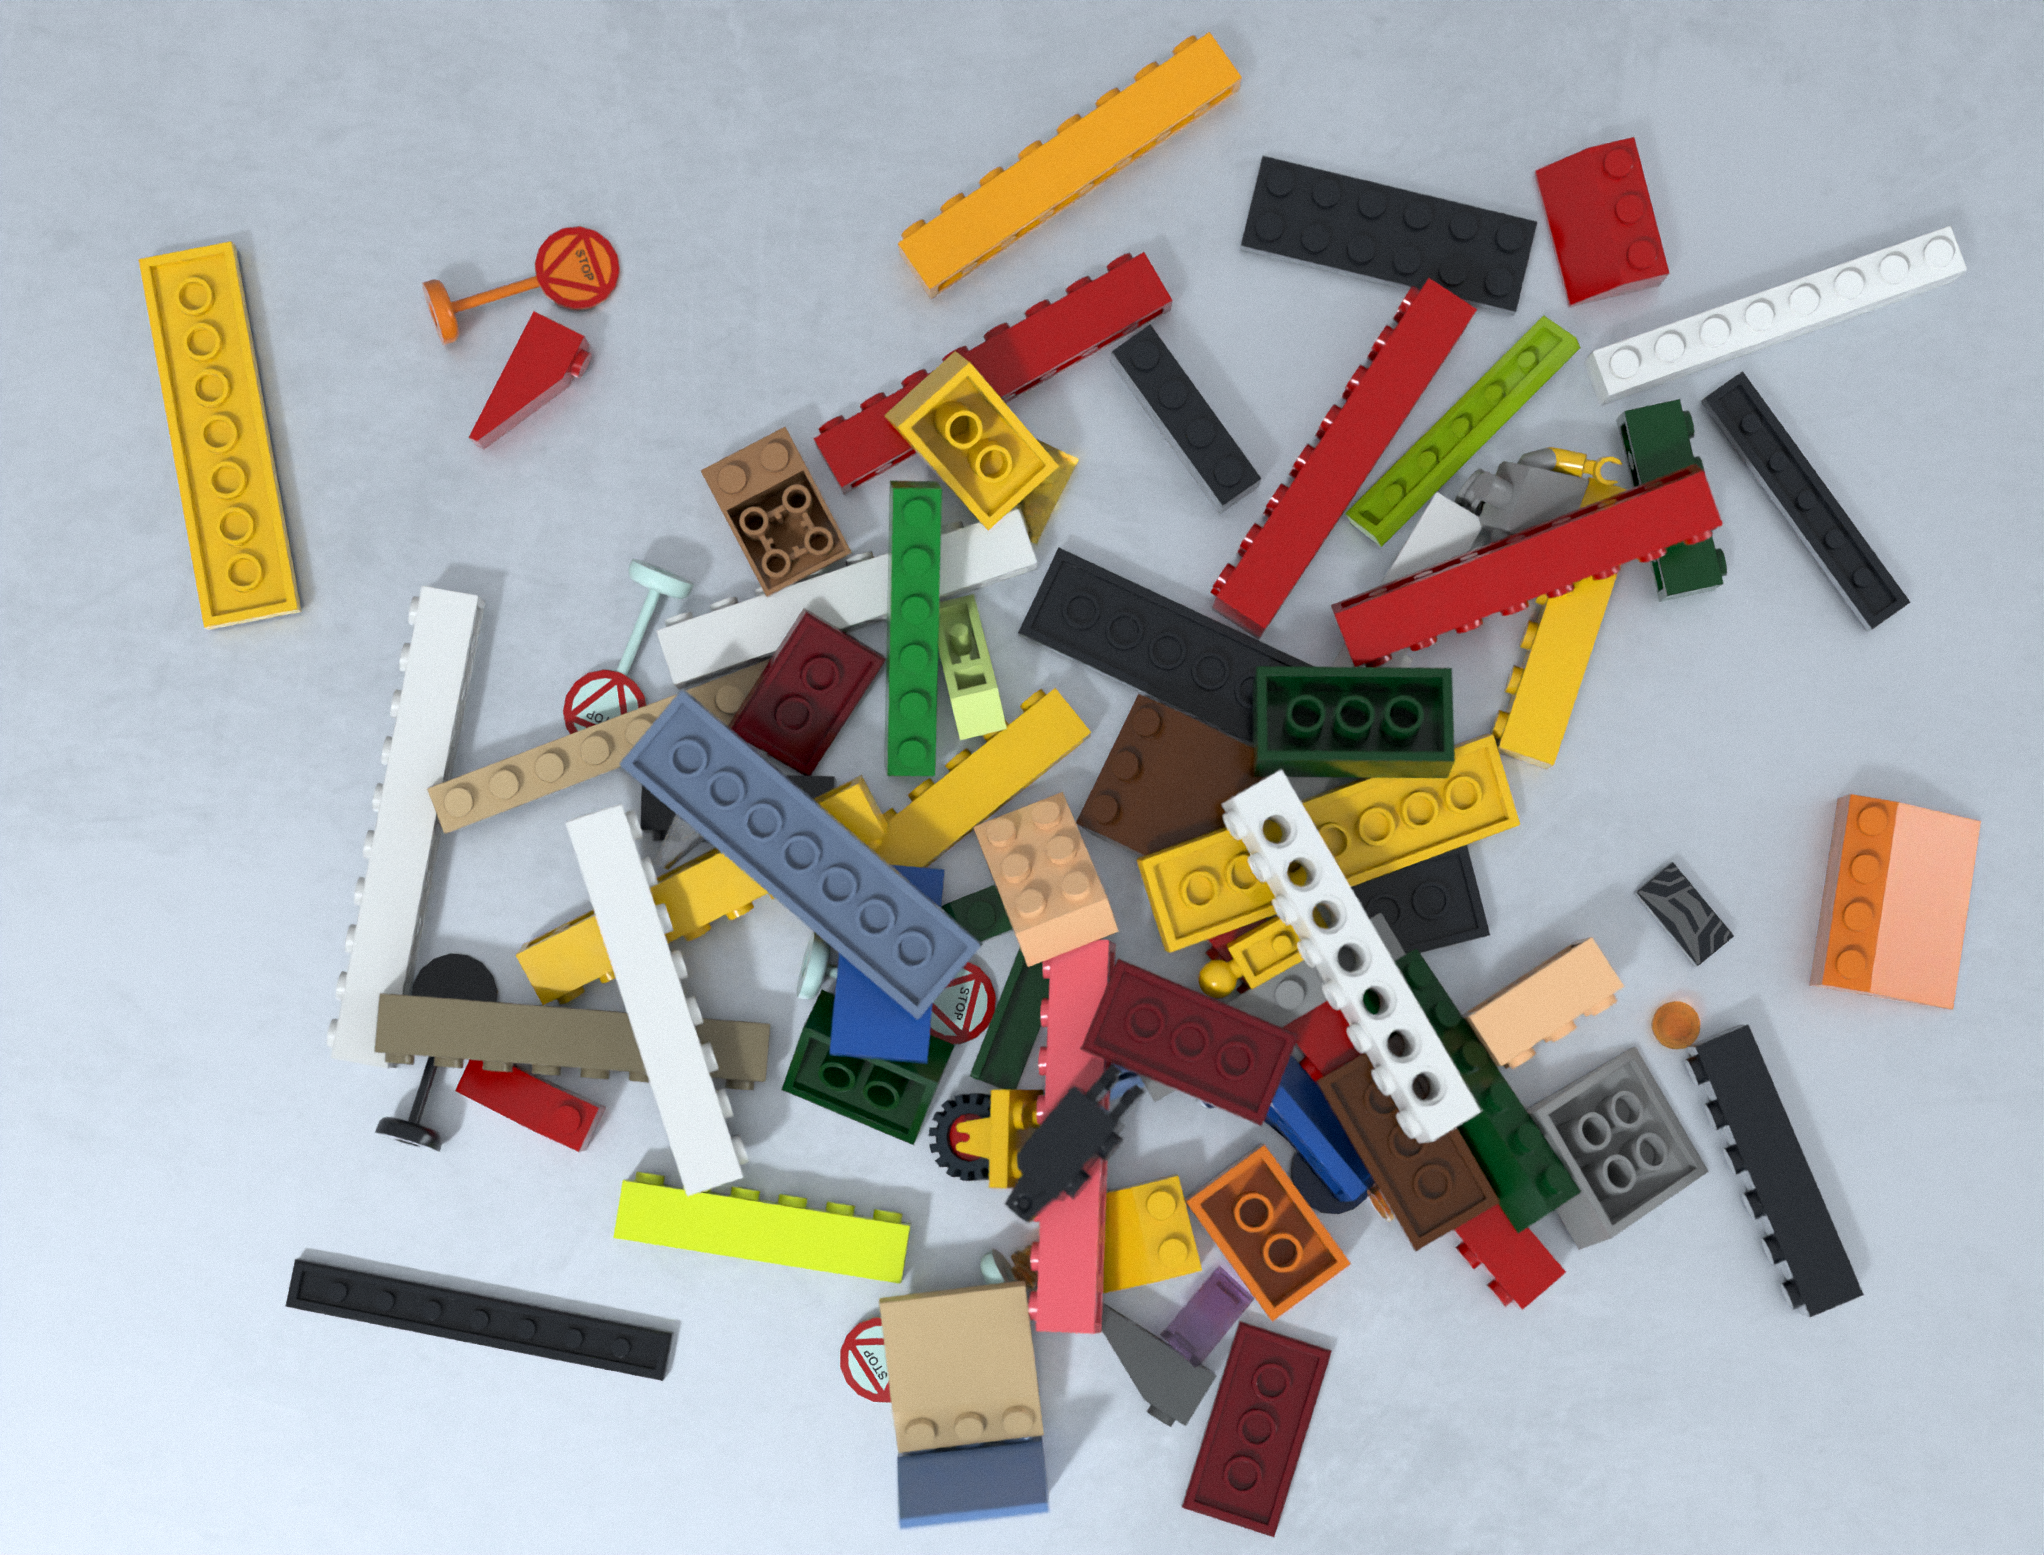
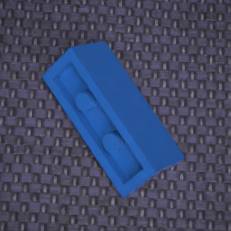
(1316, 1134)

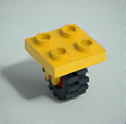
(984, 1133)

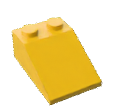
(971, 440)
(1147, 1235)

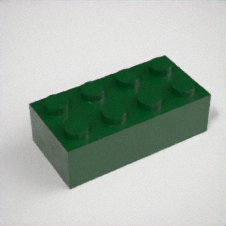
(1353, 722)

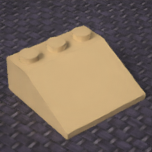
(961, 1366)

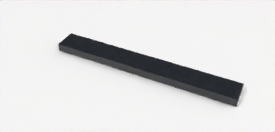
(479, 1319)

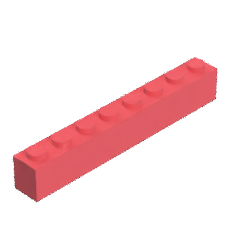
(1072, 1230)

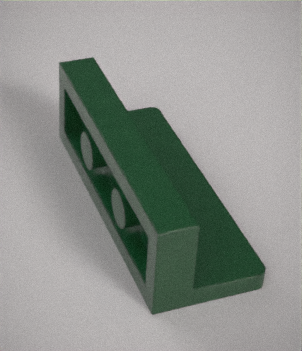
(1012, 1026)

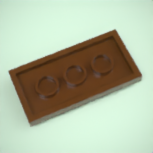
(1424, 1184)

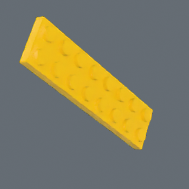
(219, 435)
(1366, 825)

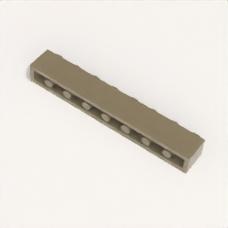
(549, 1038)

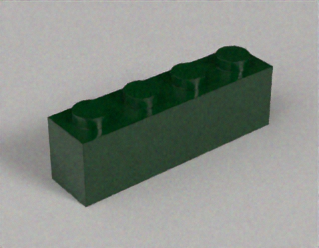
(1655, 445)

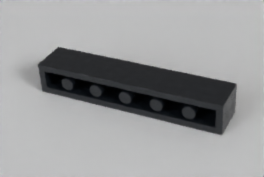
(1773, 1170)

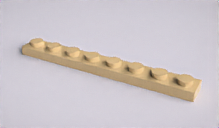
(572, 757)

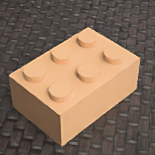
(1046, 879)
(1544, 1003)

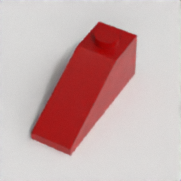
(534, 375)
(533, 1103)

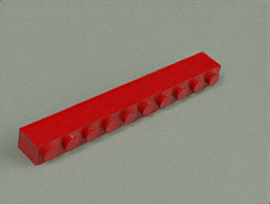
(1514, 1260)

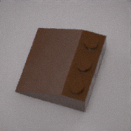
(1165, 780)

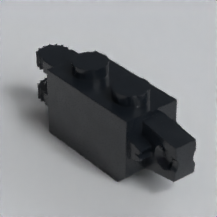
(1069, 1145)

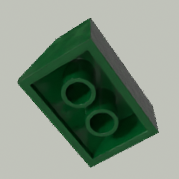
(869, 1091)

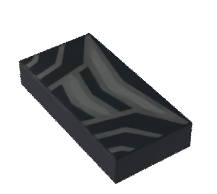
(1683, 914)

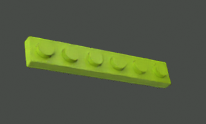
(1462, 430)

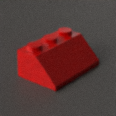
(1602, 223)

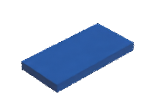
(866, 1017)

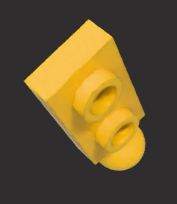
(1256, 956)

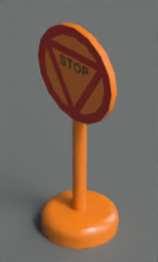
(571, 267)

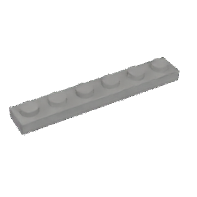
(1292, 992)

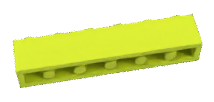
(763, 1229)

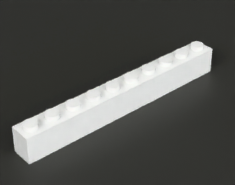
(407, 827)

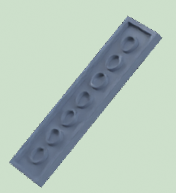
(800, 854)

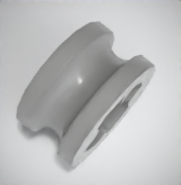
(1466, 496)

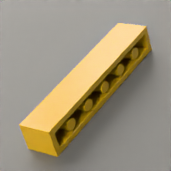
(1553, 664)
(982, 781)

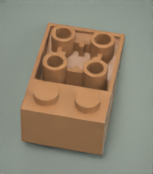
(776, 511)

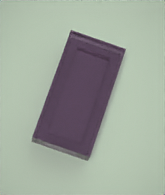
(1207, 1316)

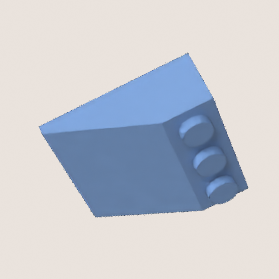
(972, 1482)

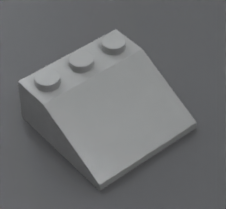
(1617, 1146)

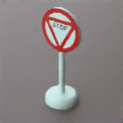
(612, 693)
(957, 1013)
(864, 1349)

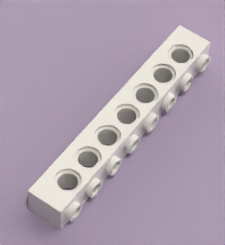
(1448, 1098)

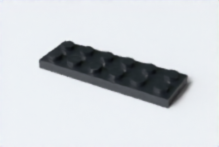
(1387, 234)
(1150, 643)

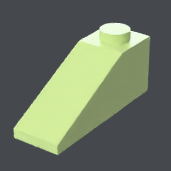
(968, 669)

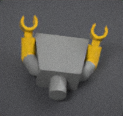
(1535, 490)

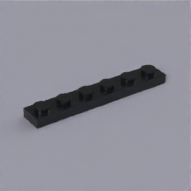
(1805, 501)

